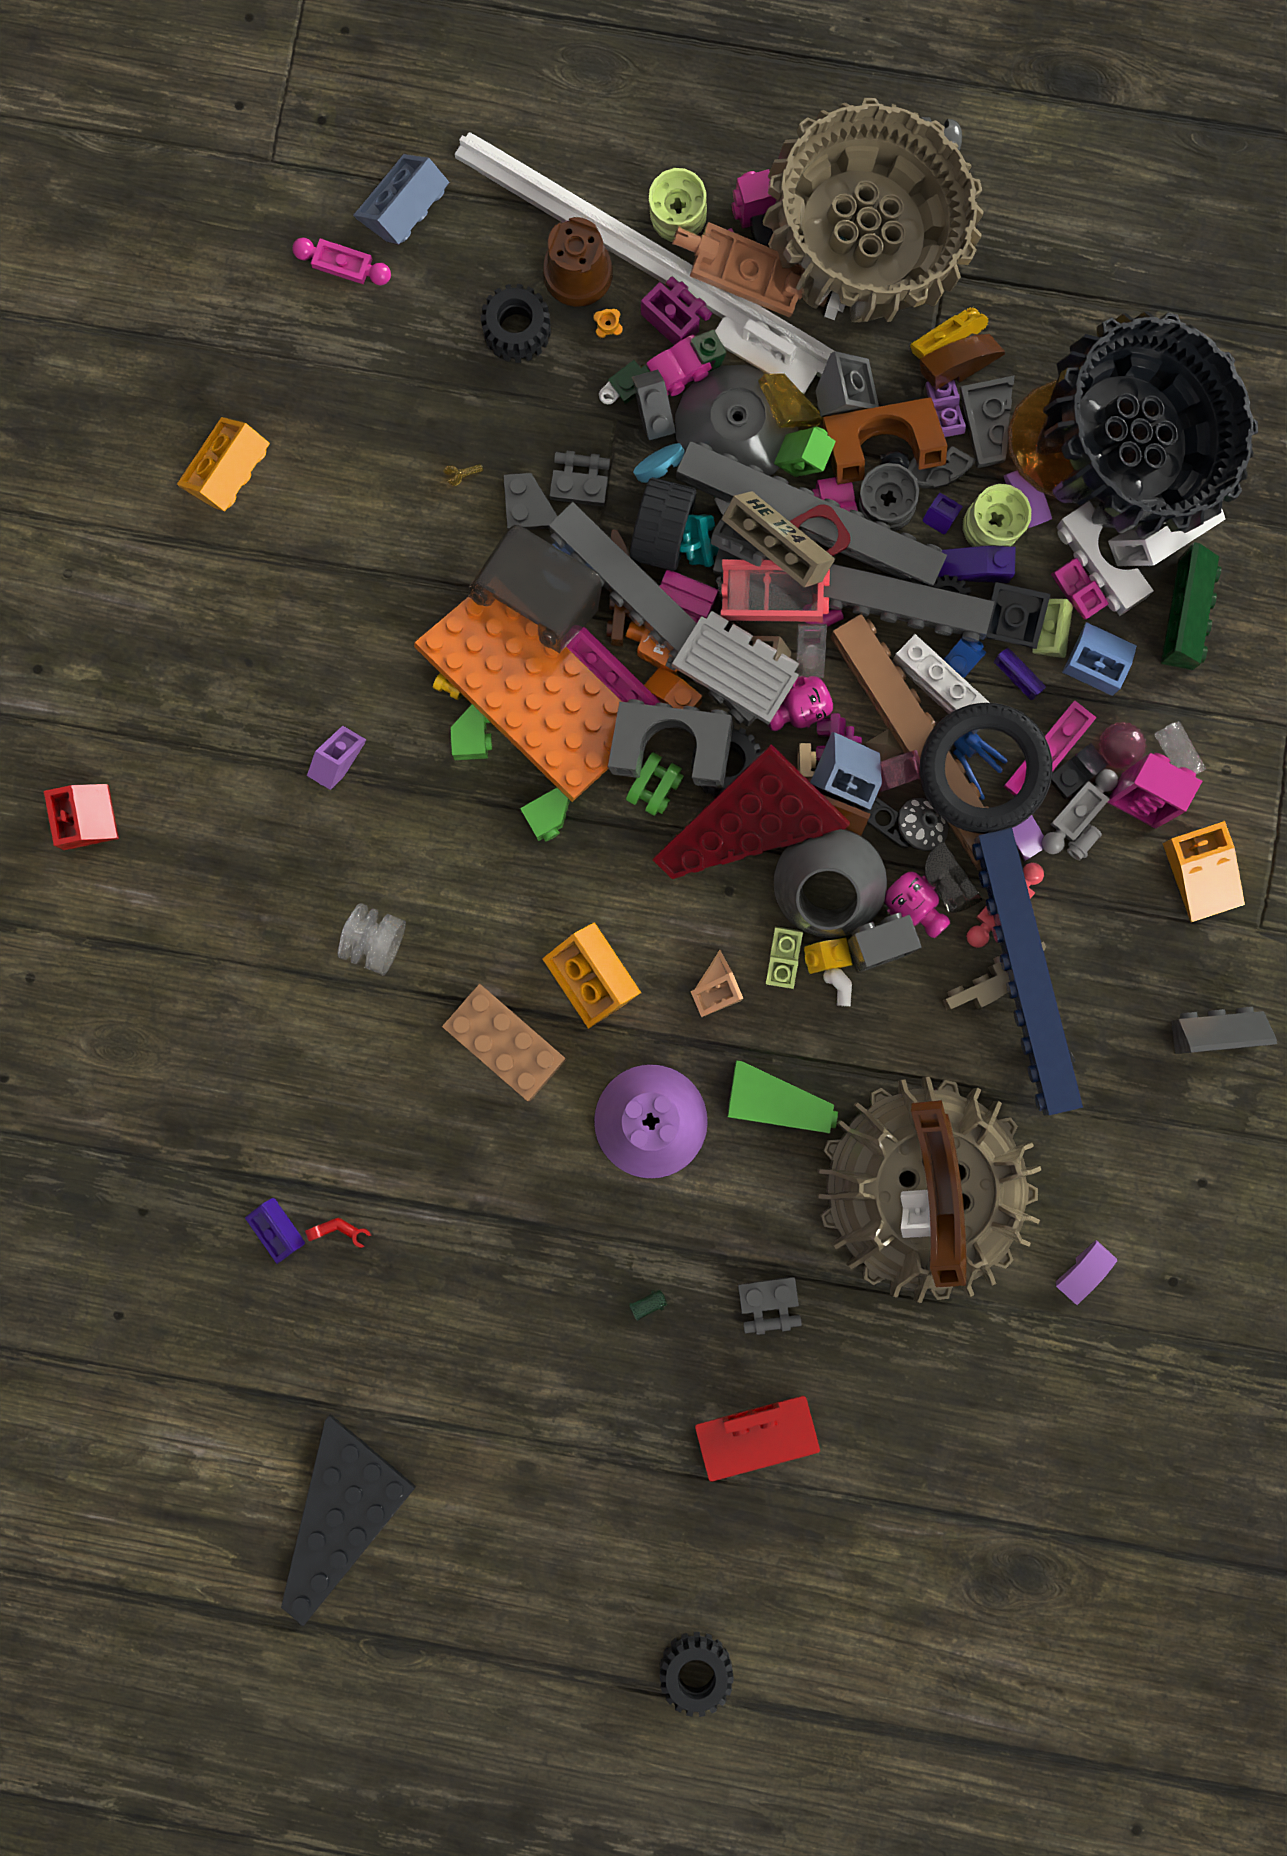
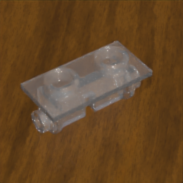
(1179, 748)

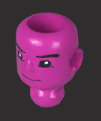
(804, 704)
(917, 898)

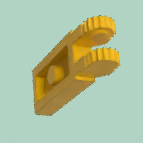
(951, 330)

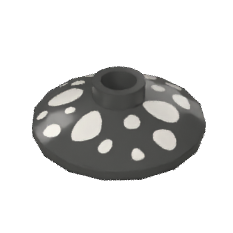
(915, 828)

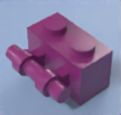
(670, 314)

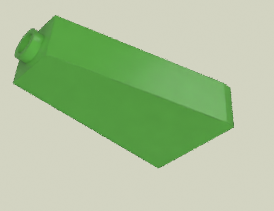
(773, 1101)

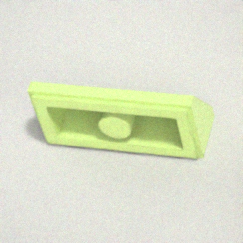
(1055, 629)

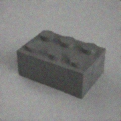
(884, 943)

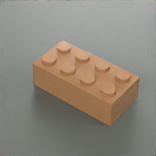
(504, 1042)

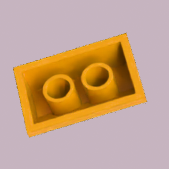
(224, 463)
(591, 975)

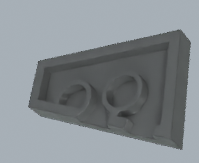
(987, 417)

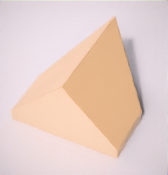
(716, 988)

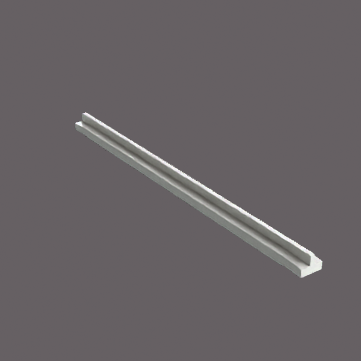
(629, 243)

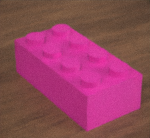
(1155, 790)

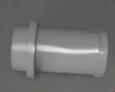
(1080, 847)

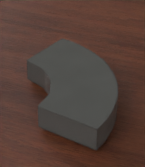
(956, 466)

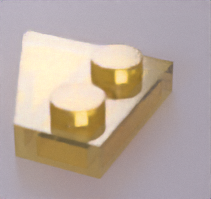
(788, 402)

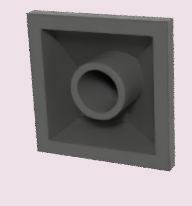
(846, 385)

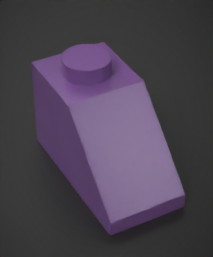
(335, 757)

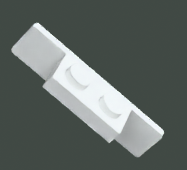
(765, 350)

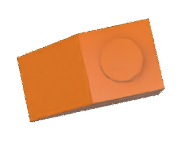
(672, 690)

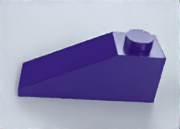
(980, 564)

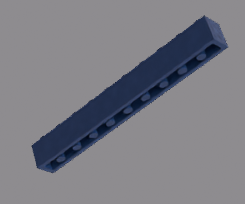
(1027, 972)

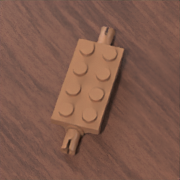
(742, 268)

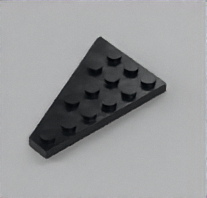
(345, 1509)

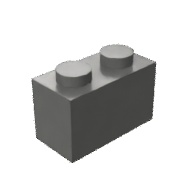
(653, 404)

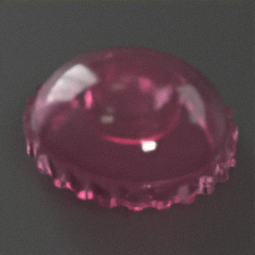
(1122, 745)

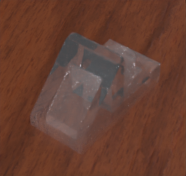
(811, 649)

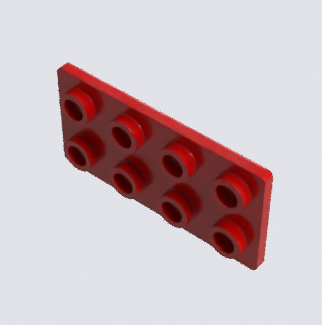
(757, 1438)

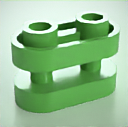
(658, 800)

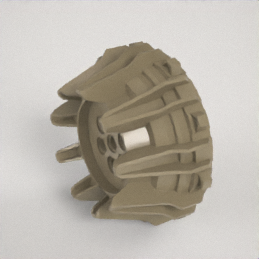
(898, 168)
(867, 1189)

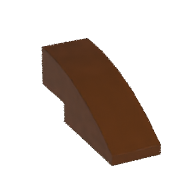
(959, 359)

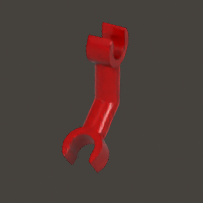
(333, 1225)

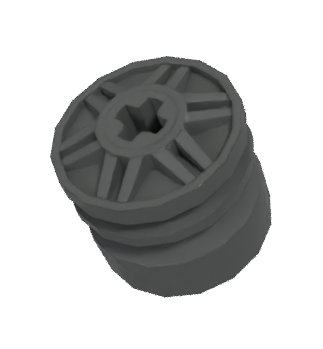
(889, 482)

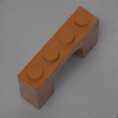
(911, 420)

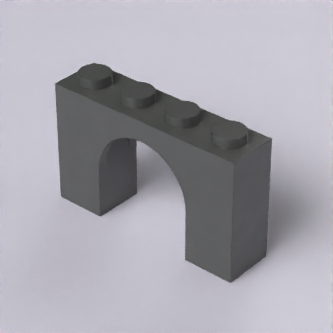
(639, 722)

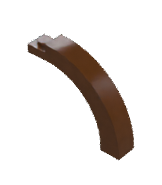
(944, 1193)

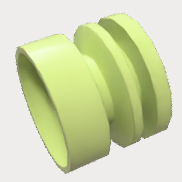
(676, 190)
(1001, 505)

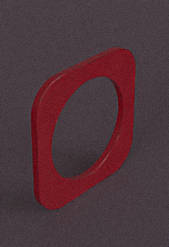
(827, 512)

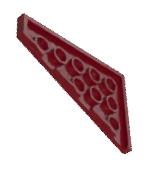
(756, 812)

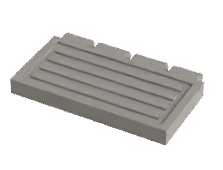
(735, 669)

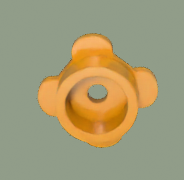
(602, 317)

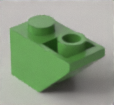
(470, 736)

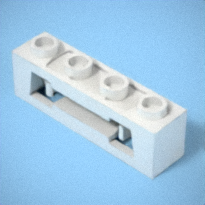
(936, 676)

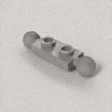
(1079, 811)

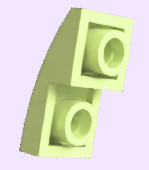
(784, 957)

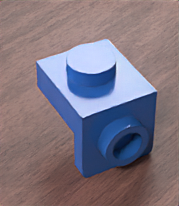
(965, 656)

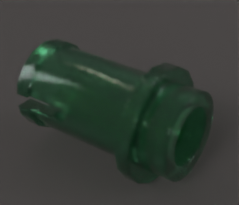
(648, 1304)

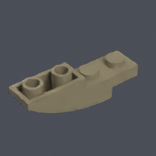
(984, 990)

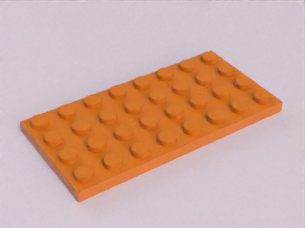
(528, 691)

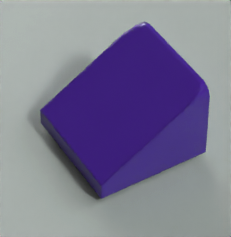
(942, 513)

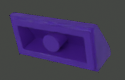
(1019, 674)
(275, 1230)

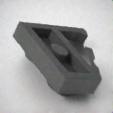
(526, 503)

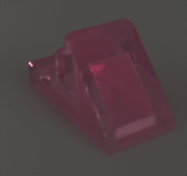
(900, 770)

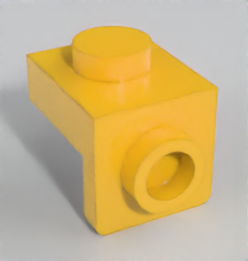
(827, 955)

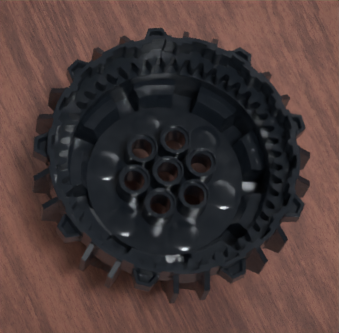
(1169, 413)

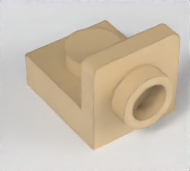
(806, 760)

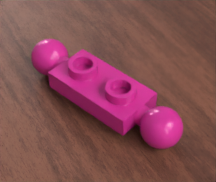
(341, 261)

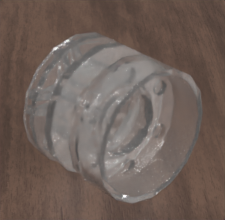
(365, 936)

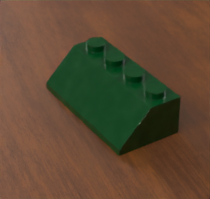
(1191, 608)

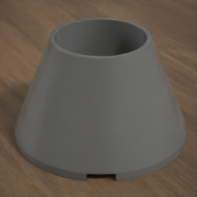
(837, 852)

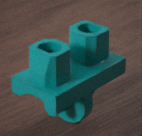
(697, 541)

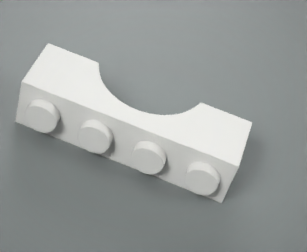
(1121, 587)

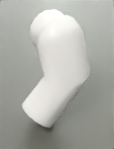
(841, 983)

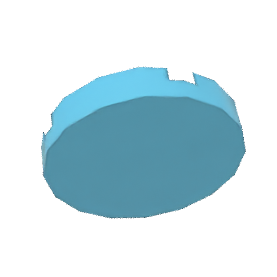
(658, 462)

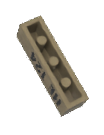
(778, 539)

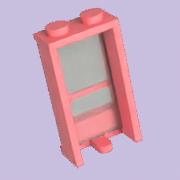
(769, 594)

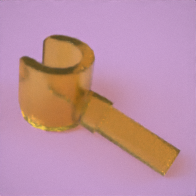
(461, 473)

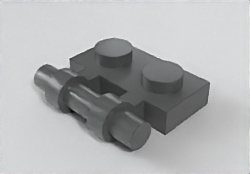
(579, 487)
(766, 1296)

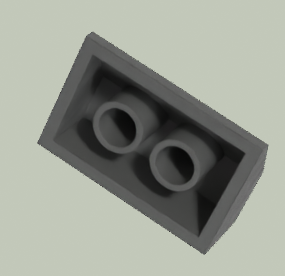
(1221, 1031)

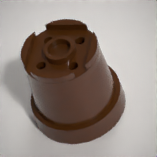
(564, 275)

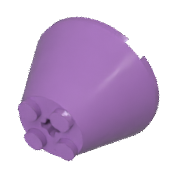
(626, 1105)

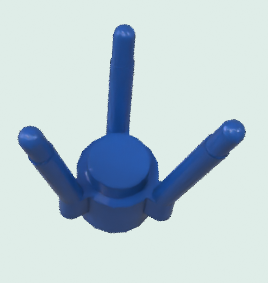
(969, 745)

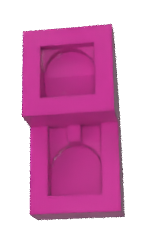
(1079, 589)

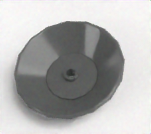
(708, 413)

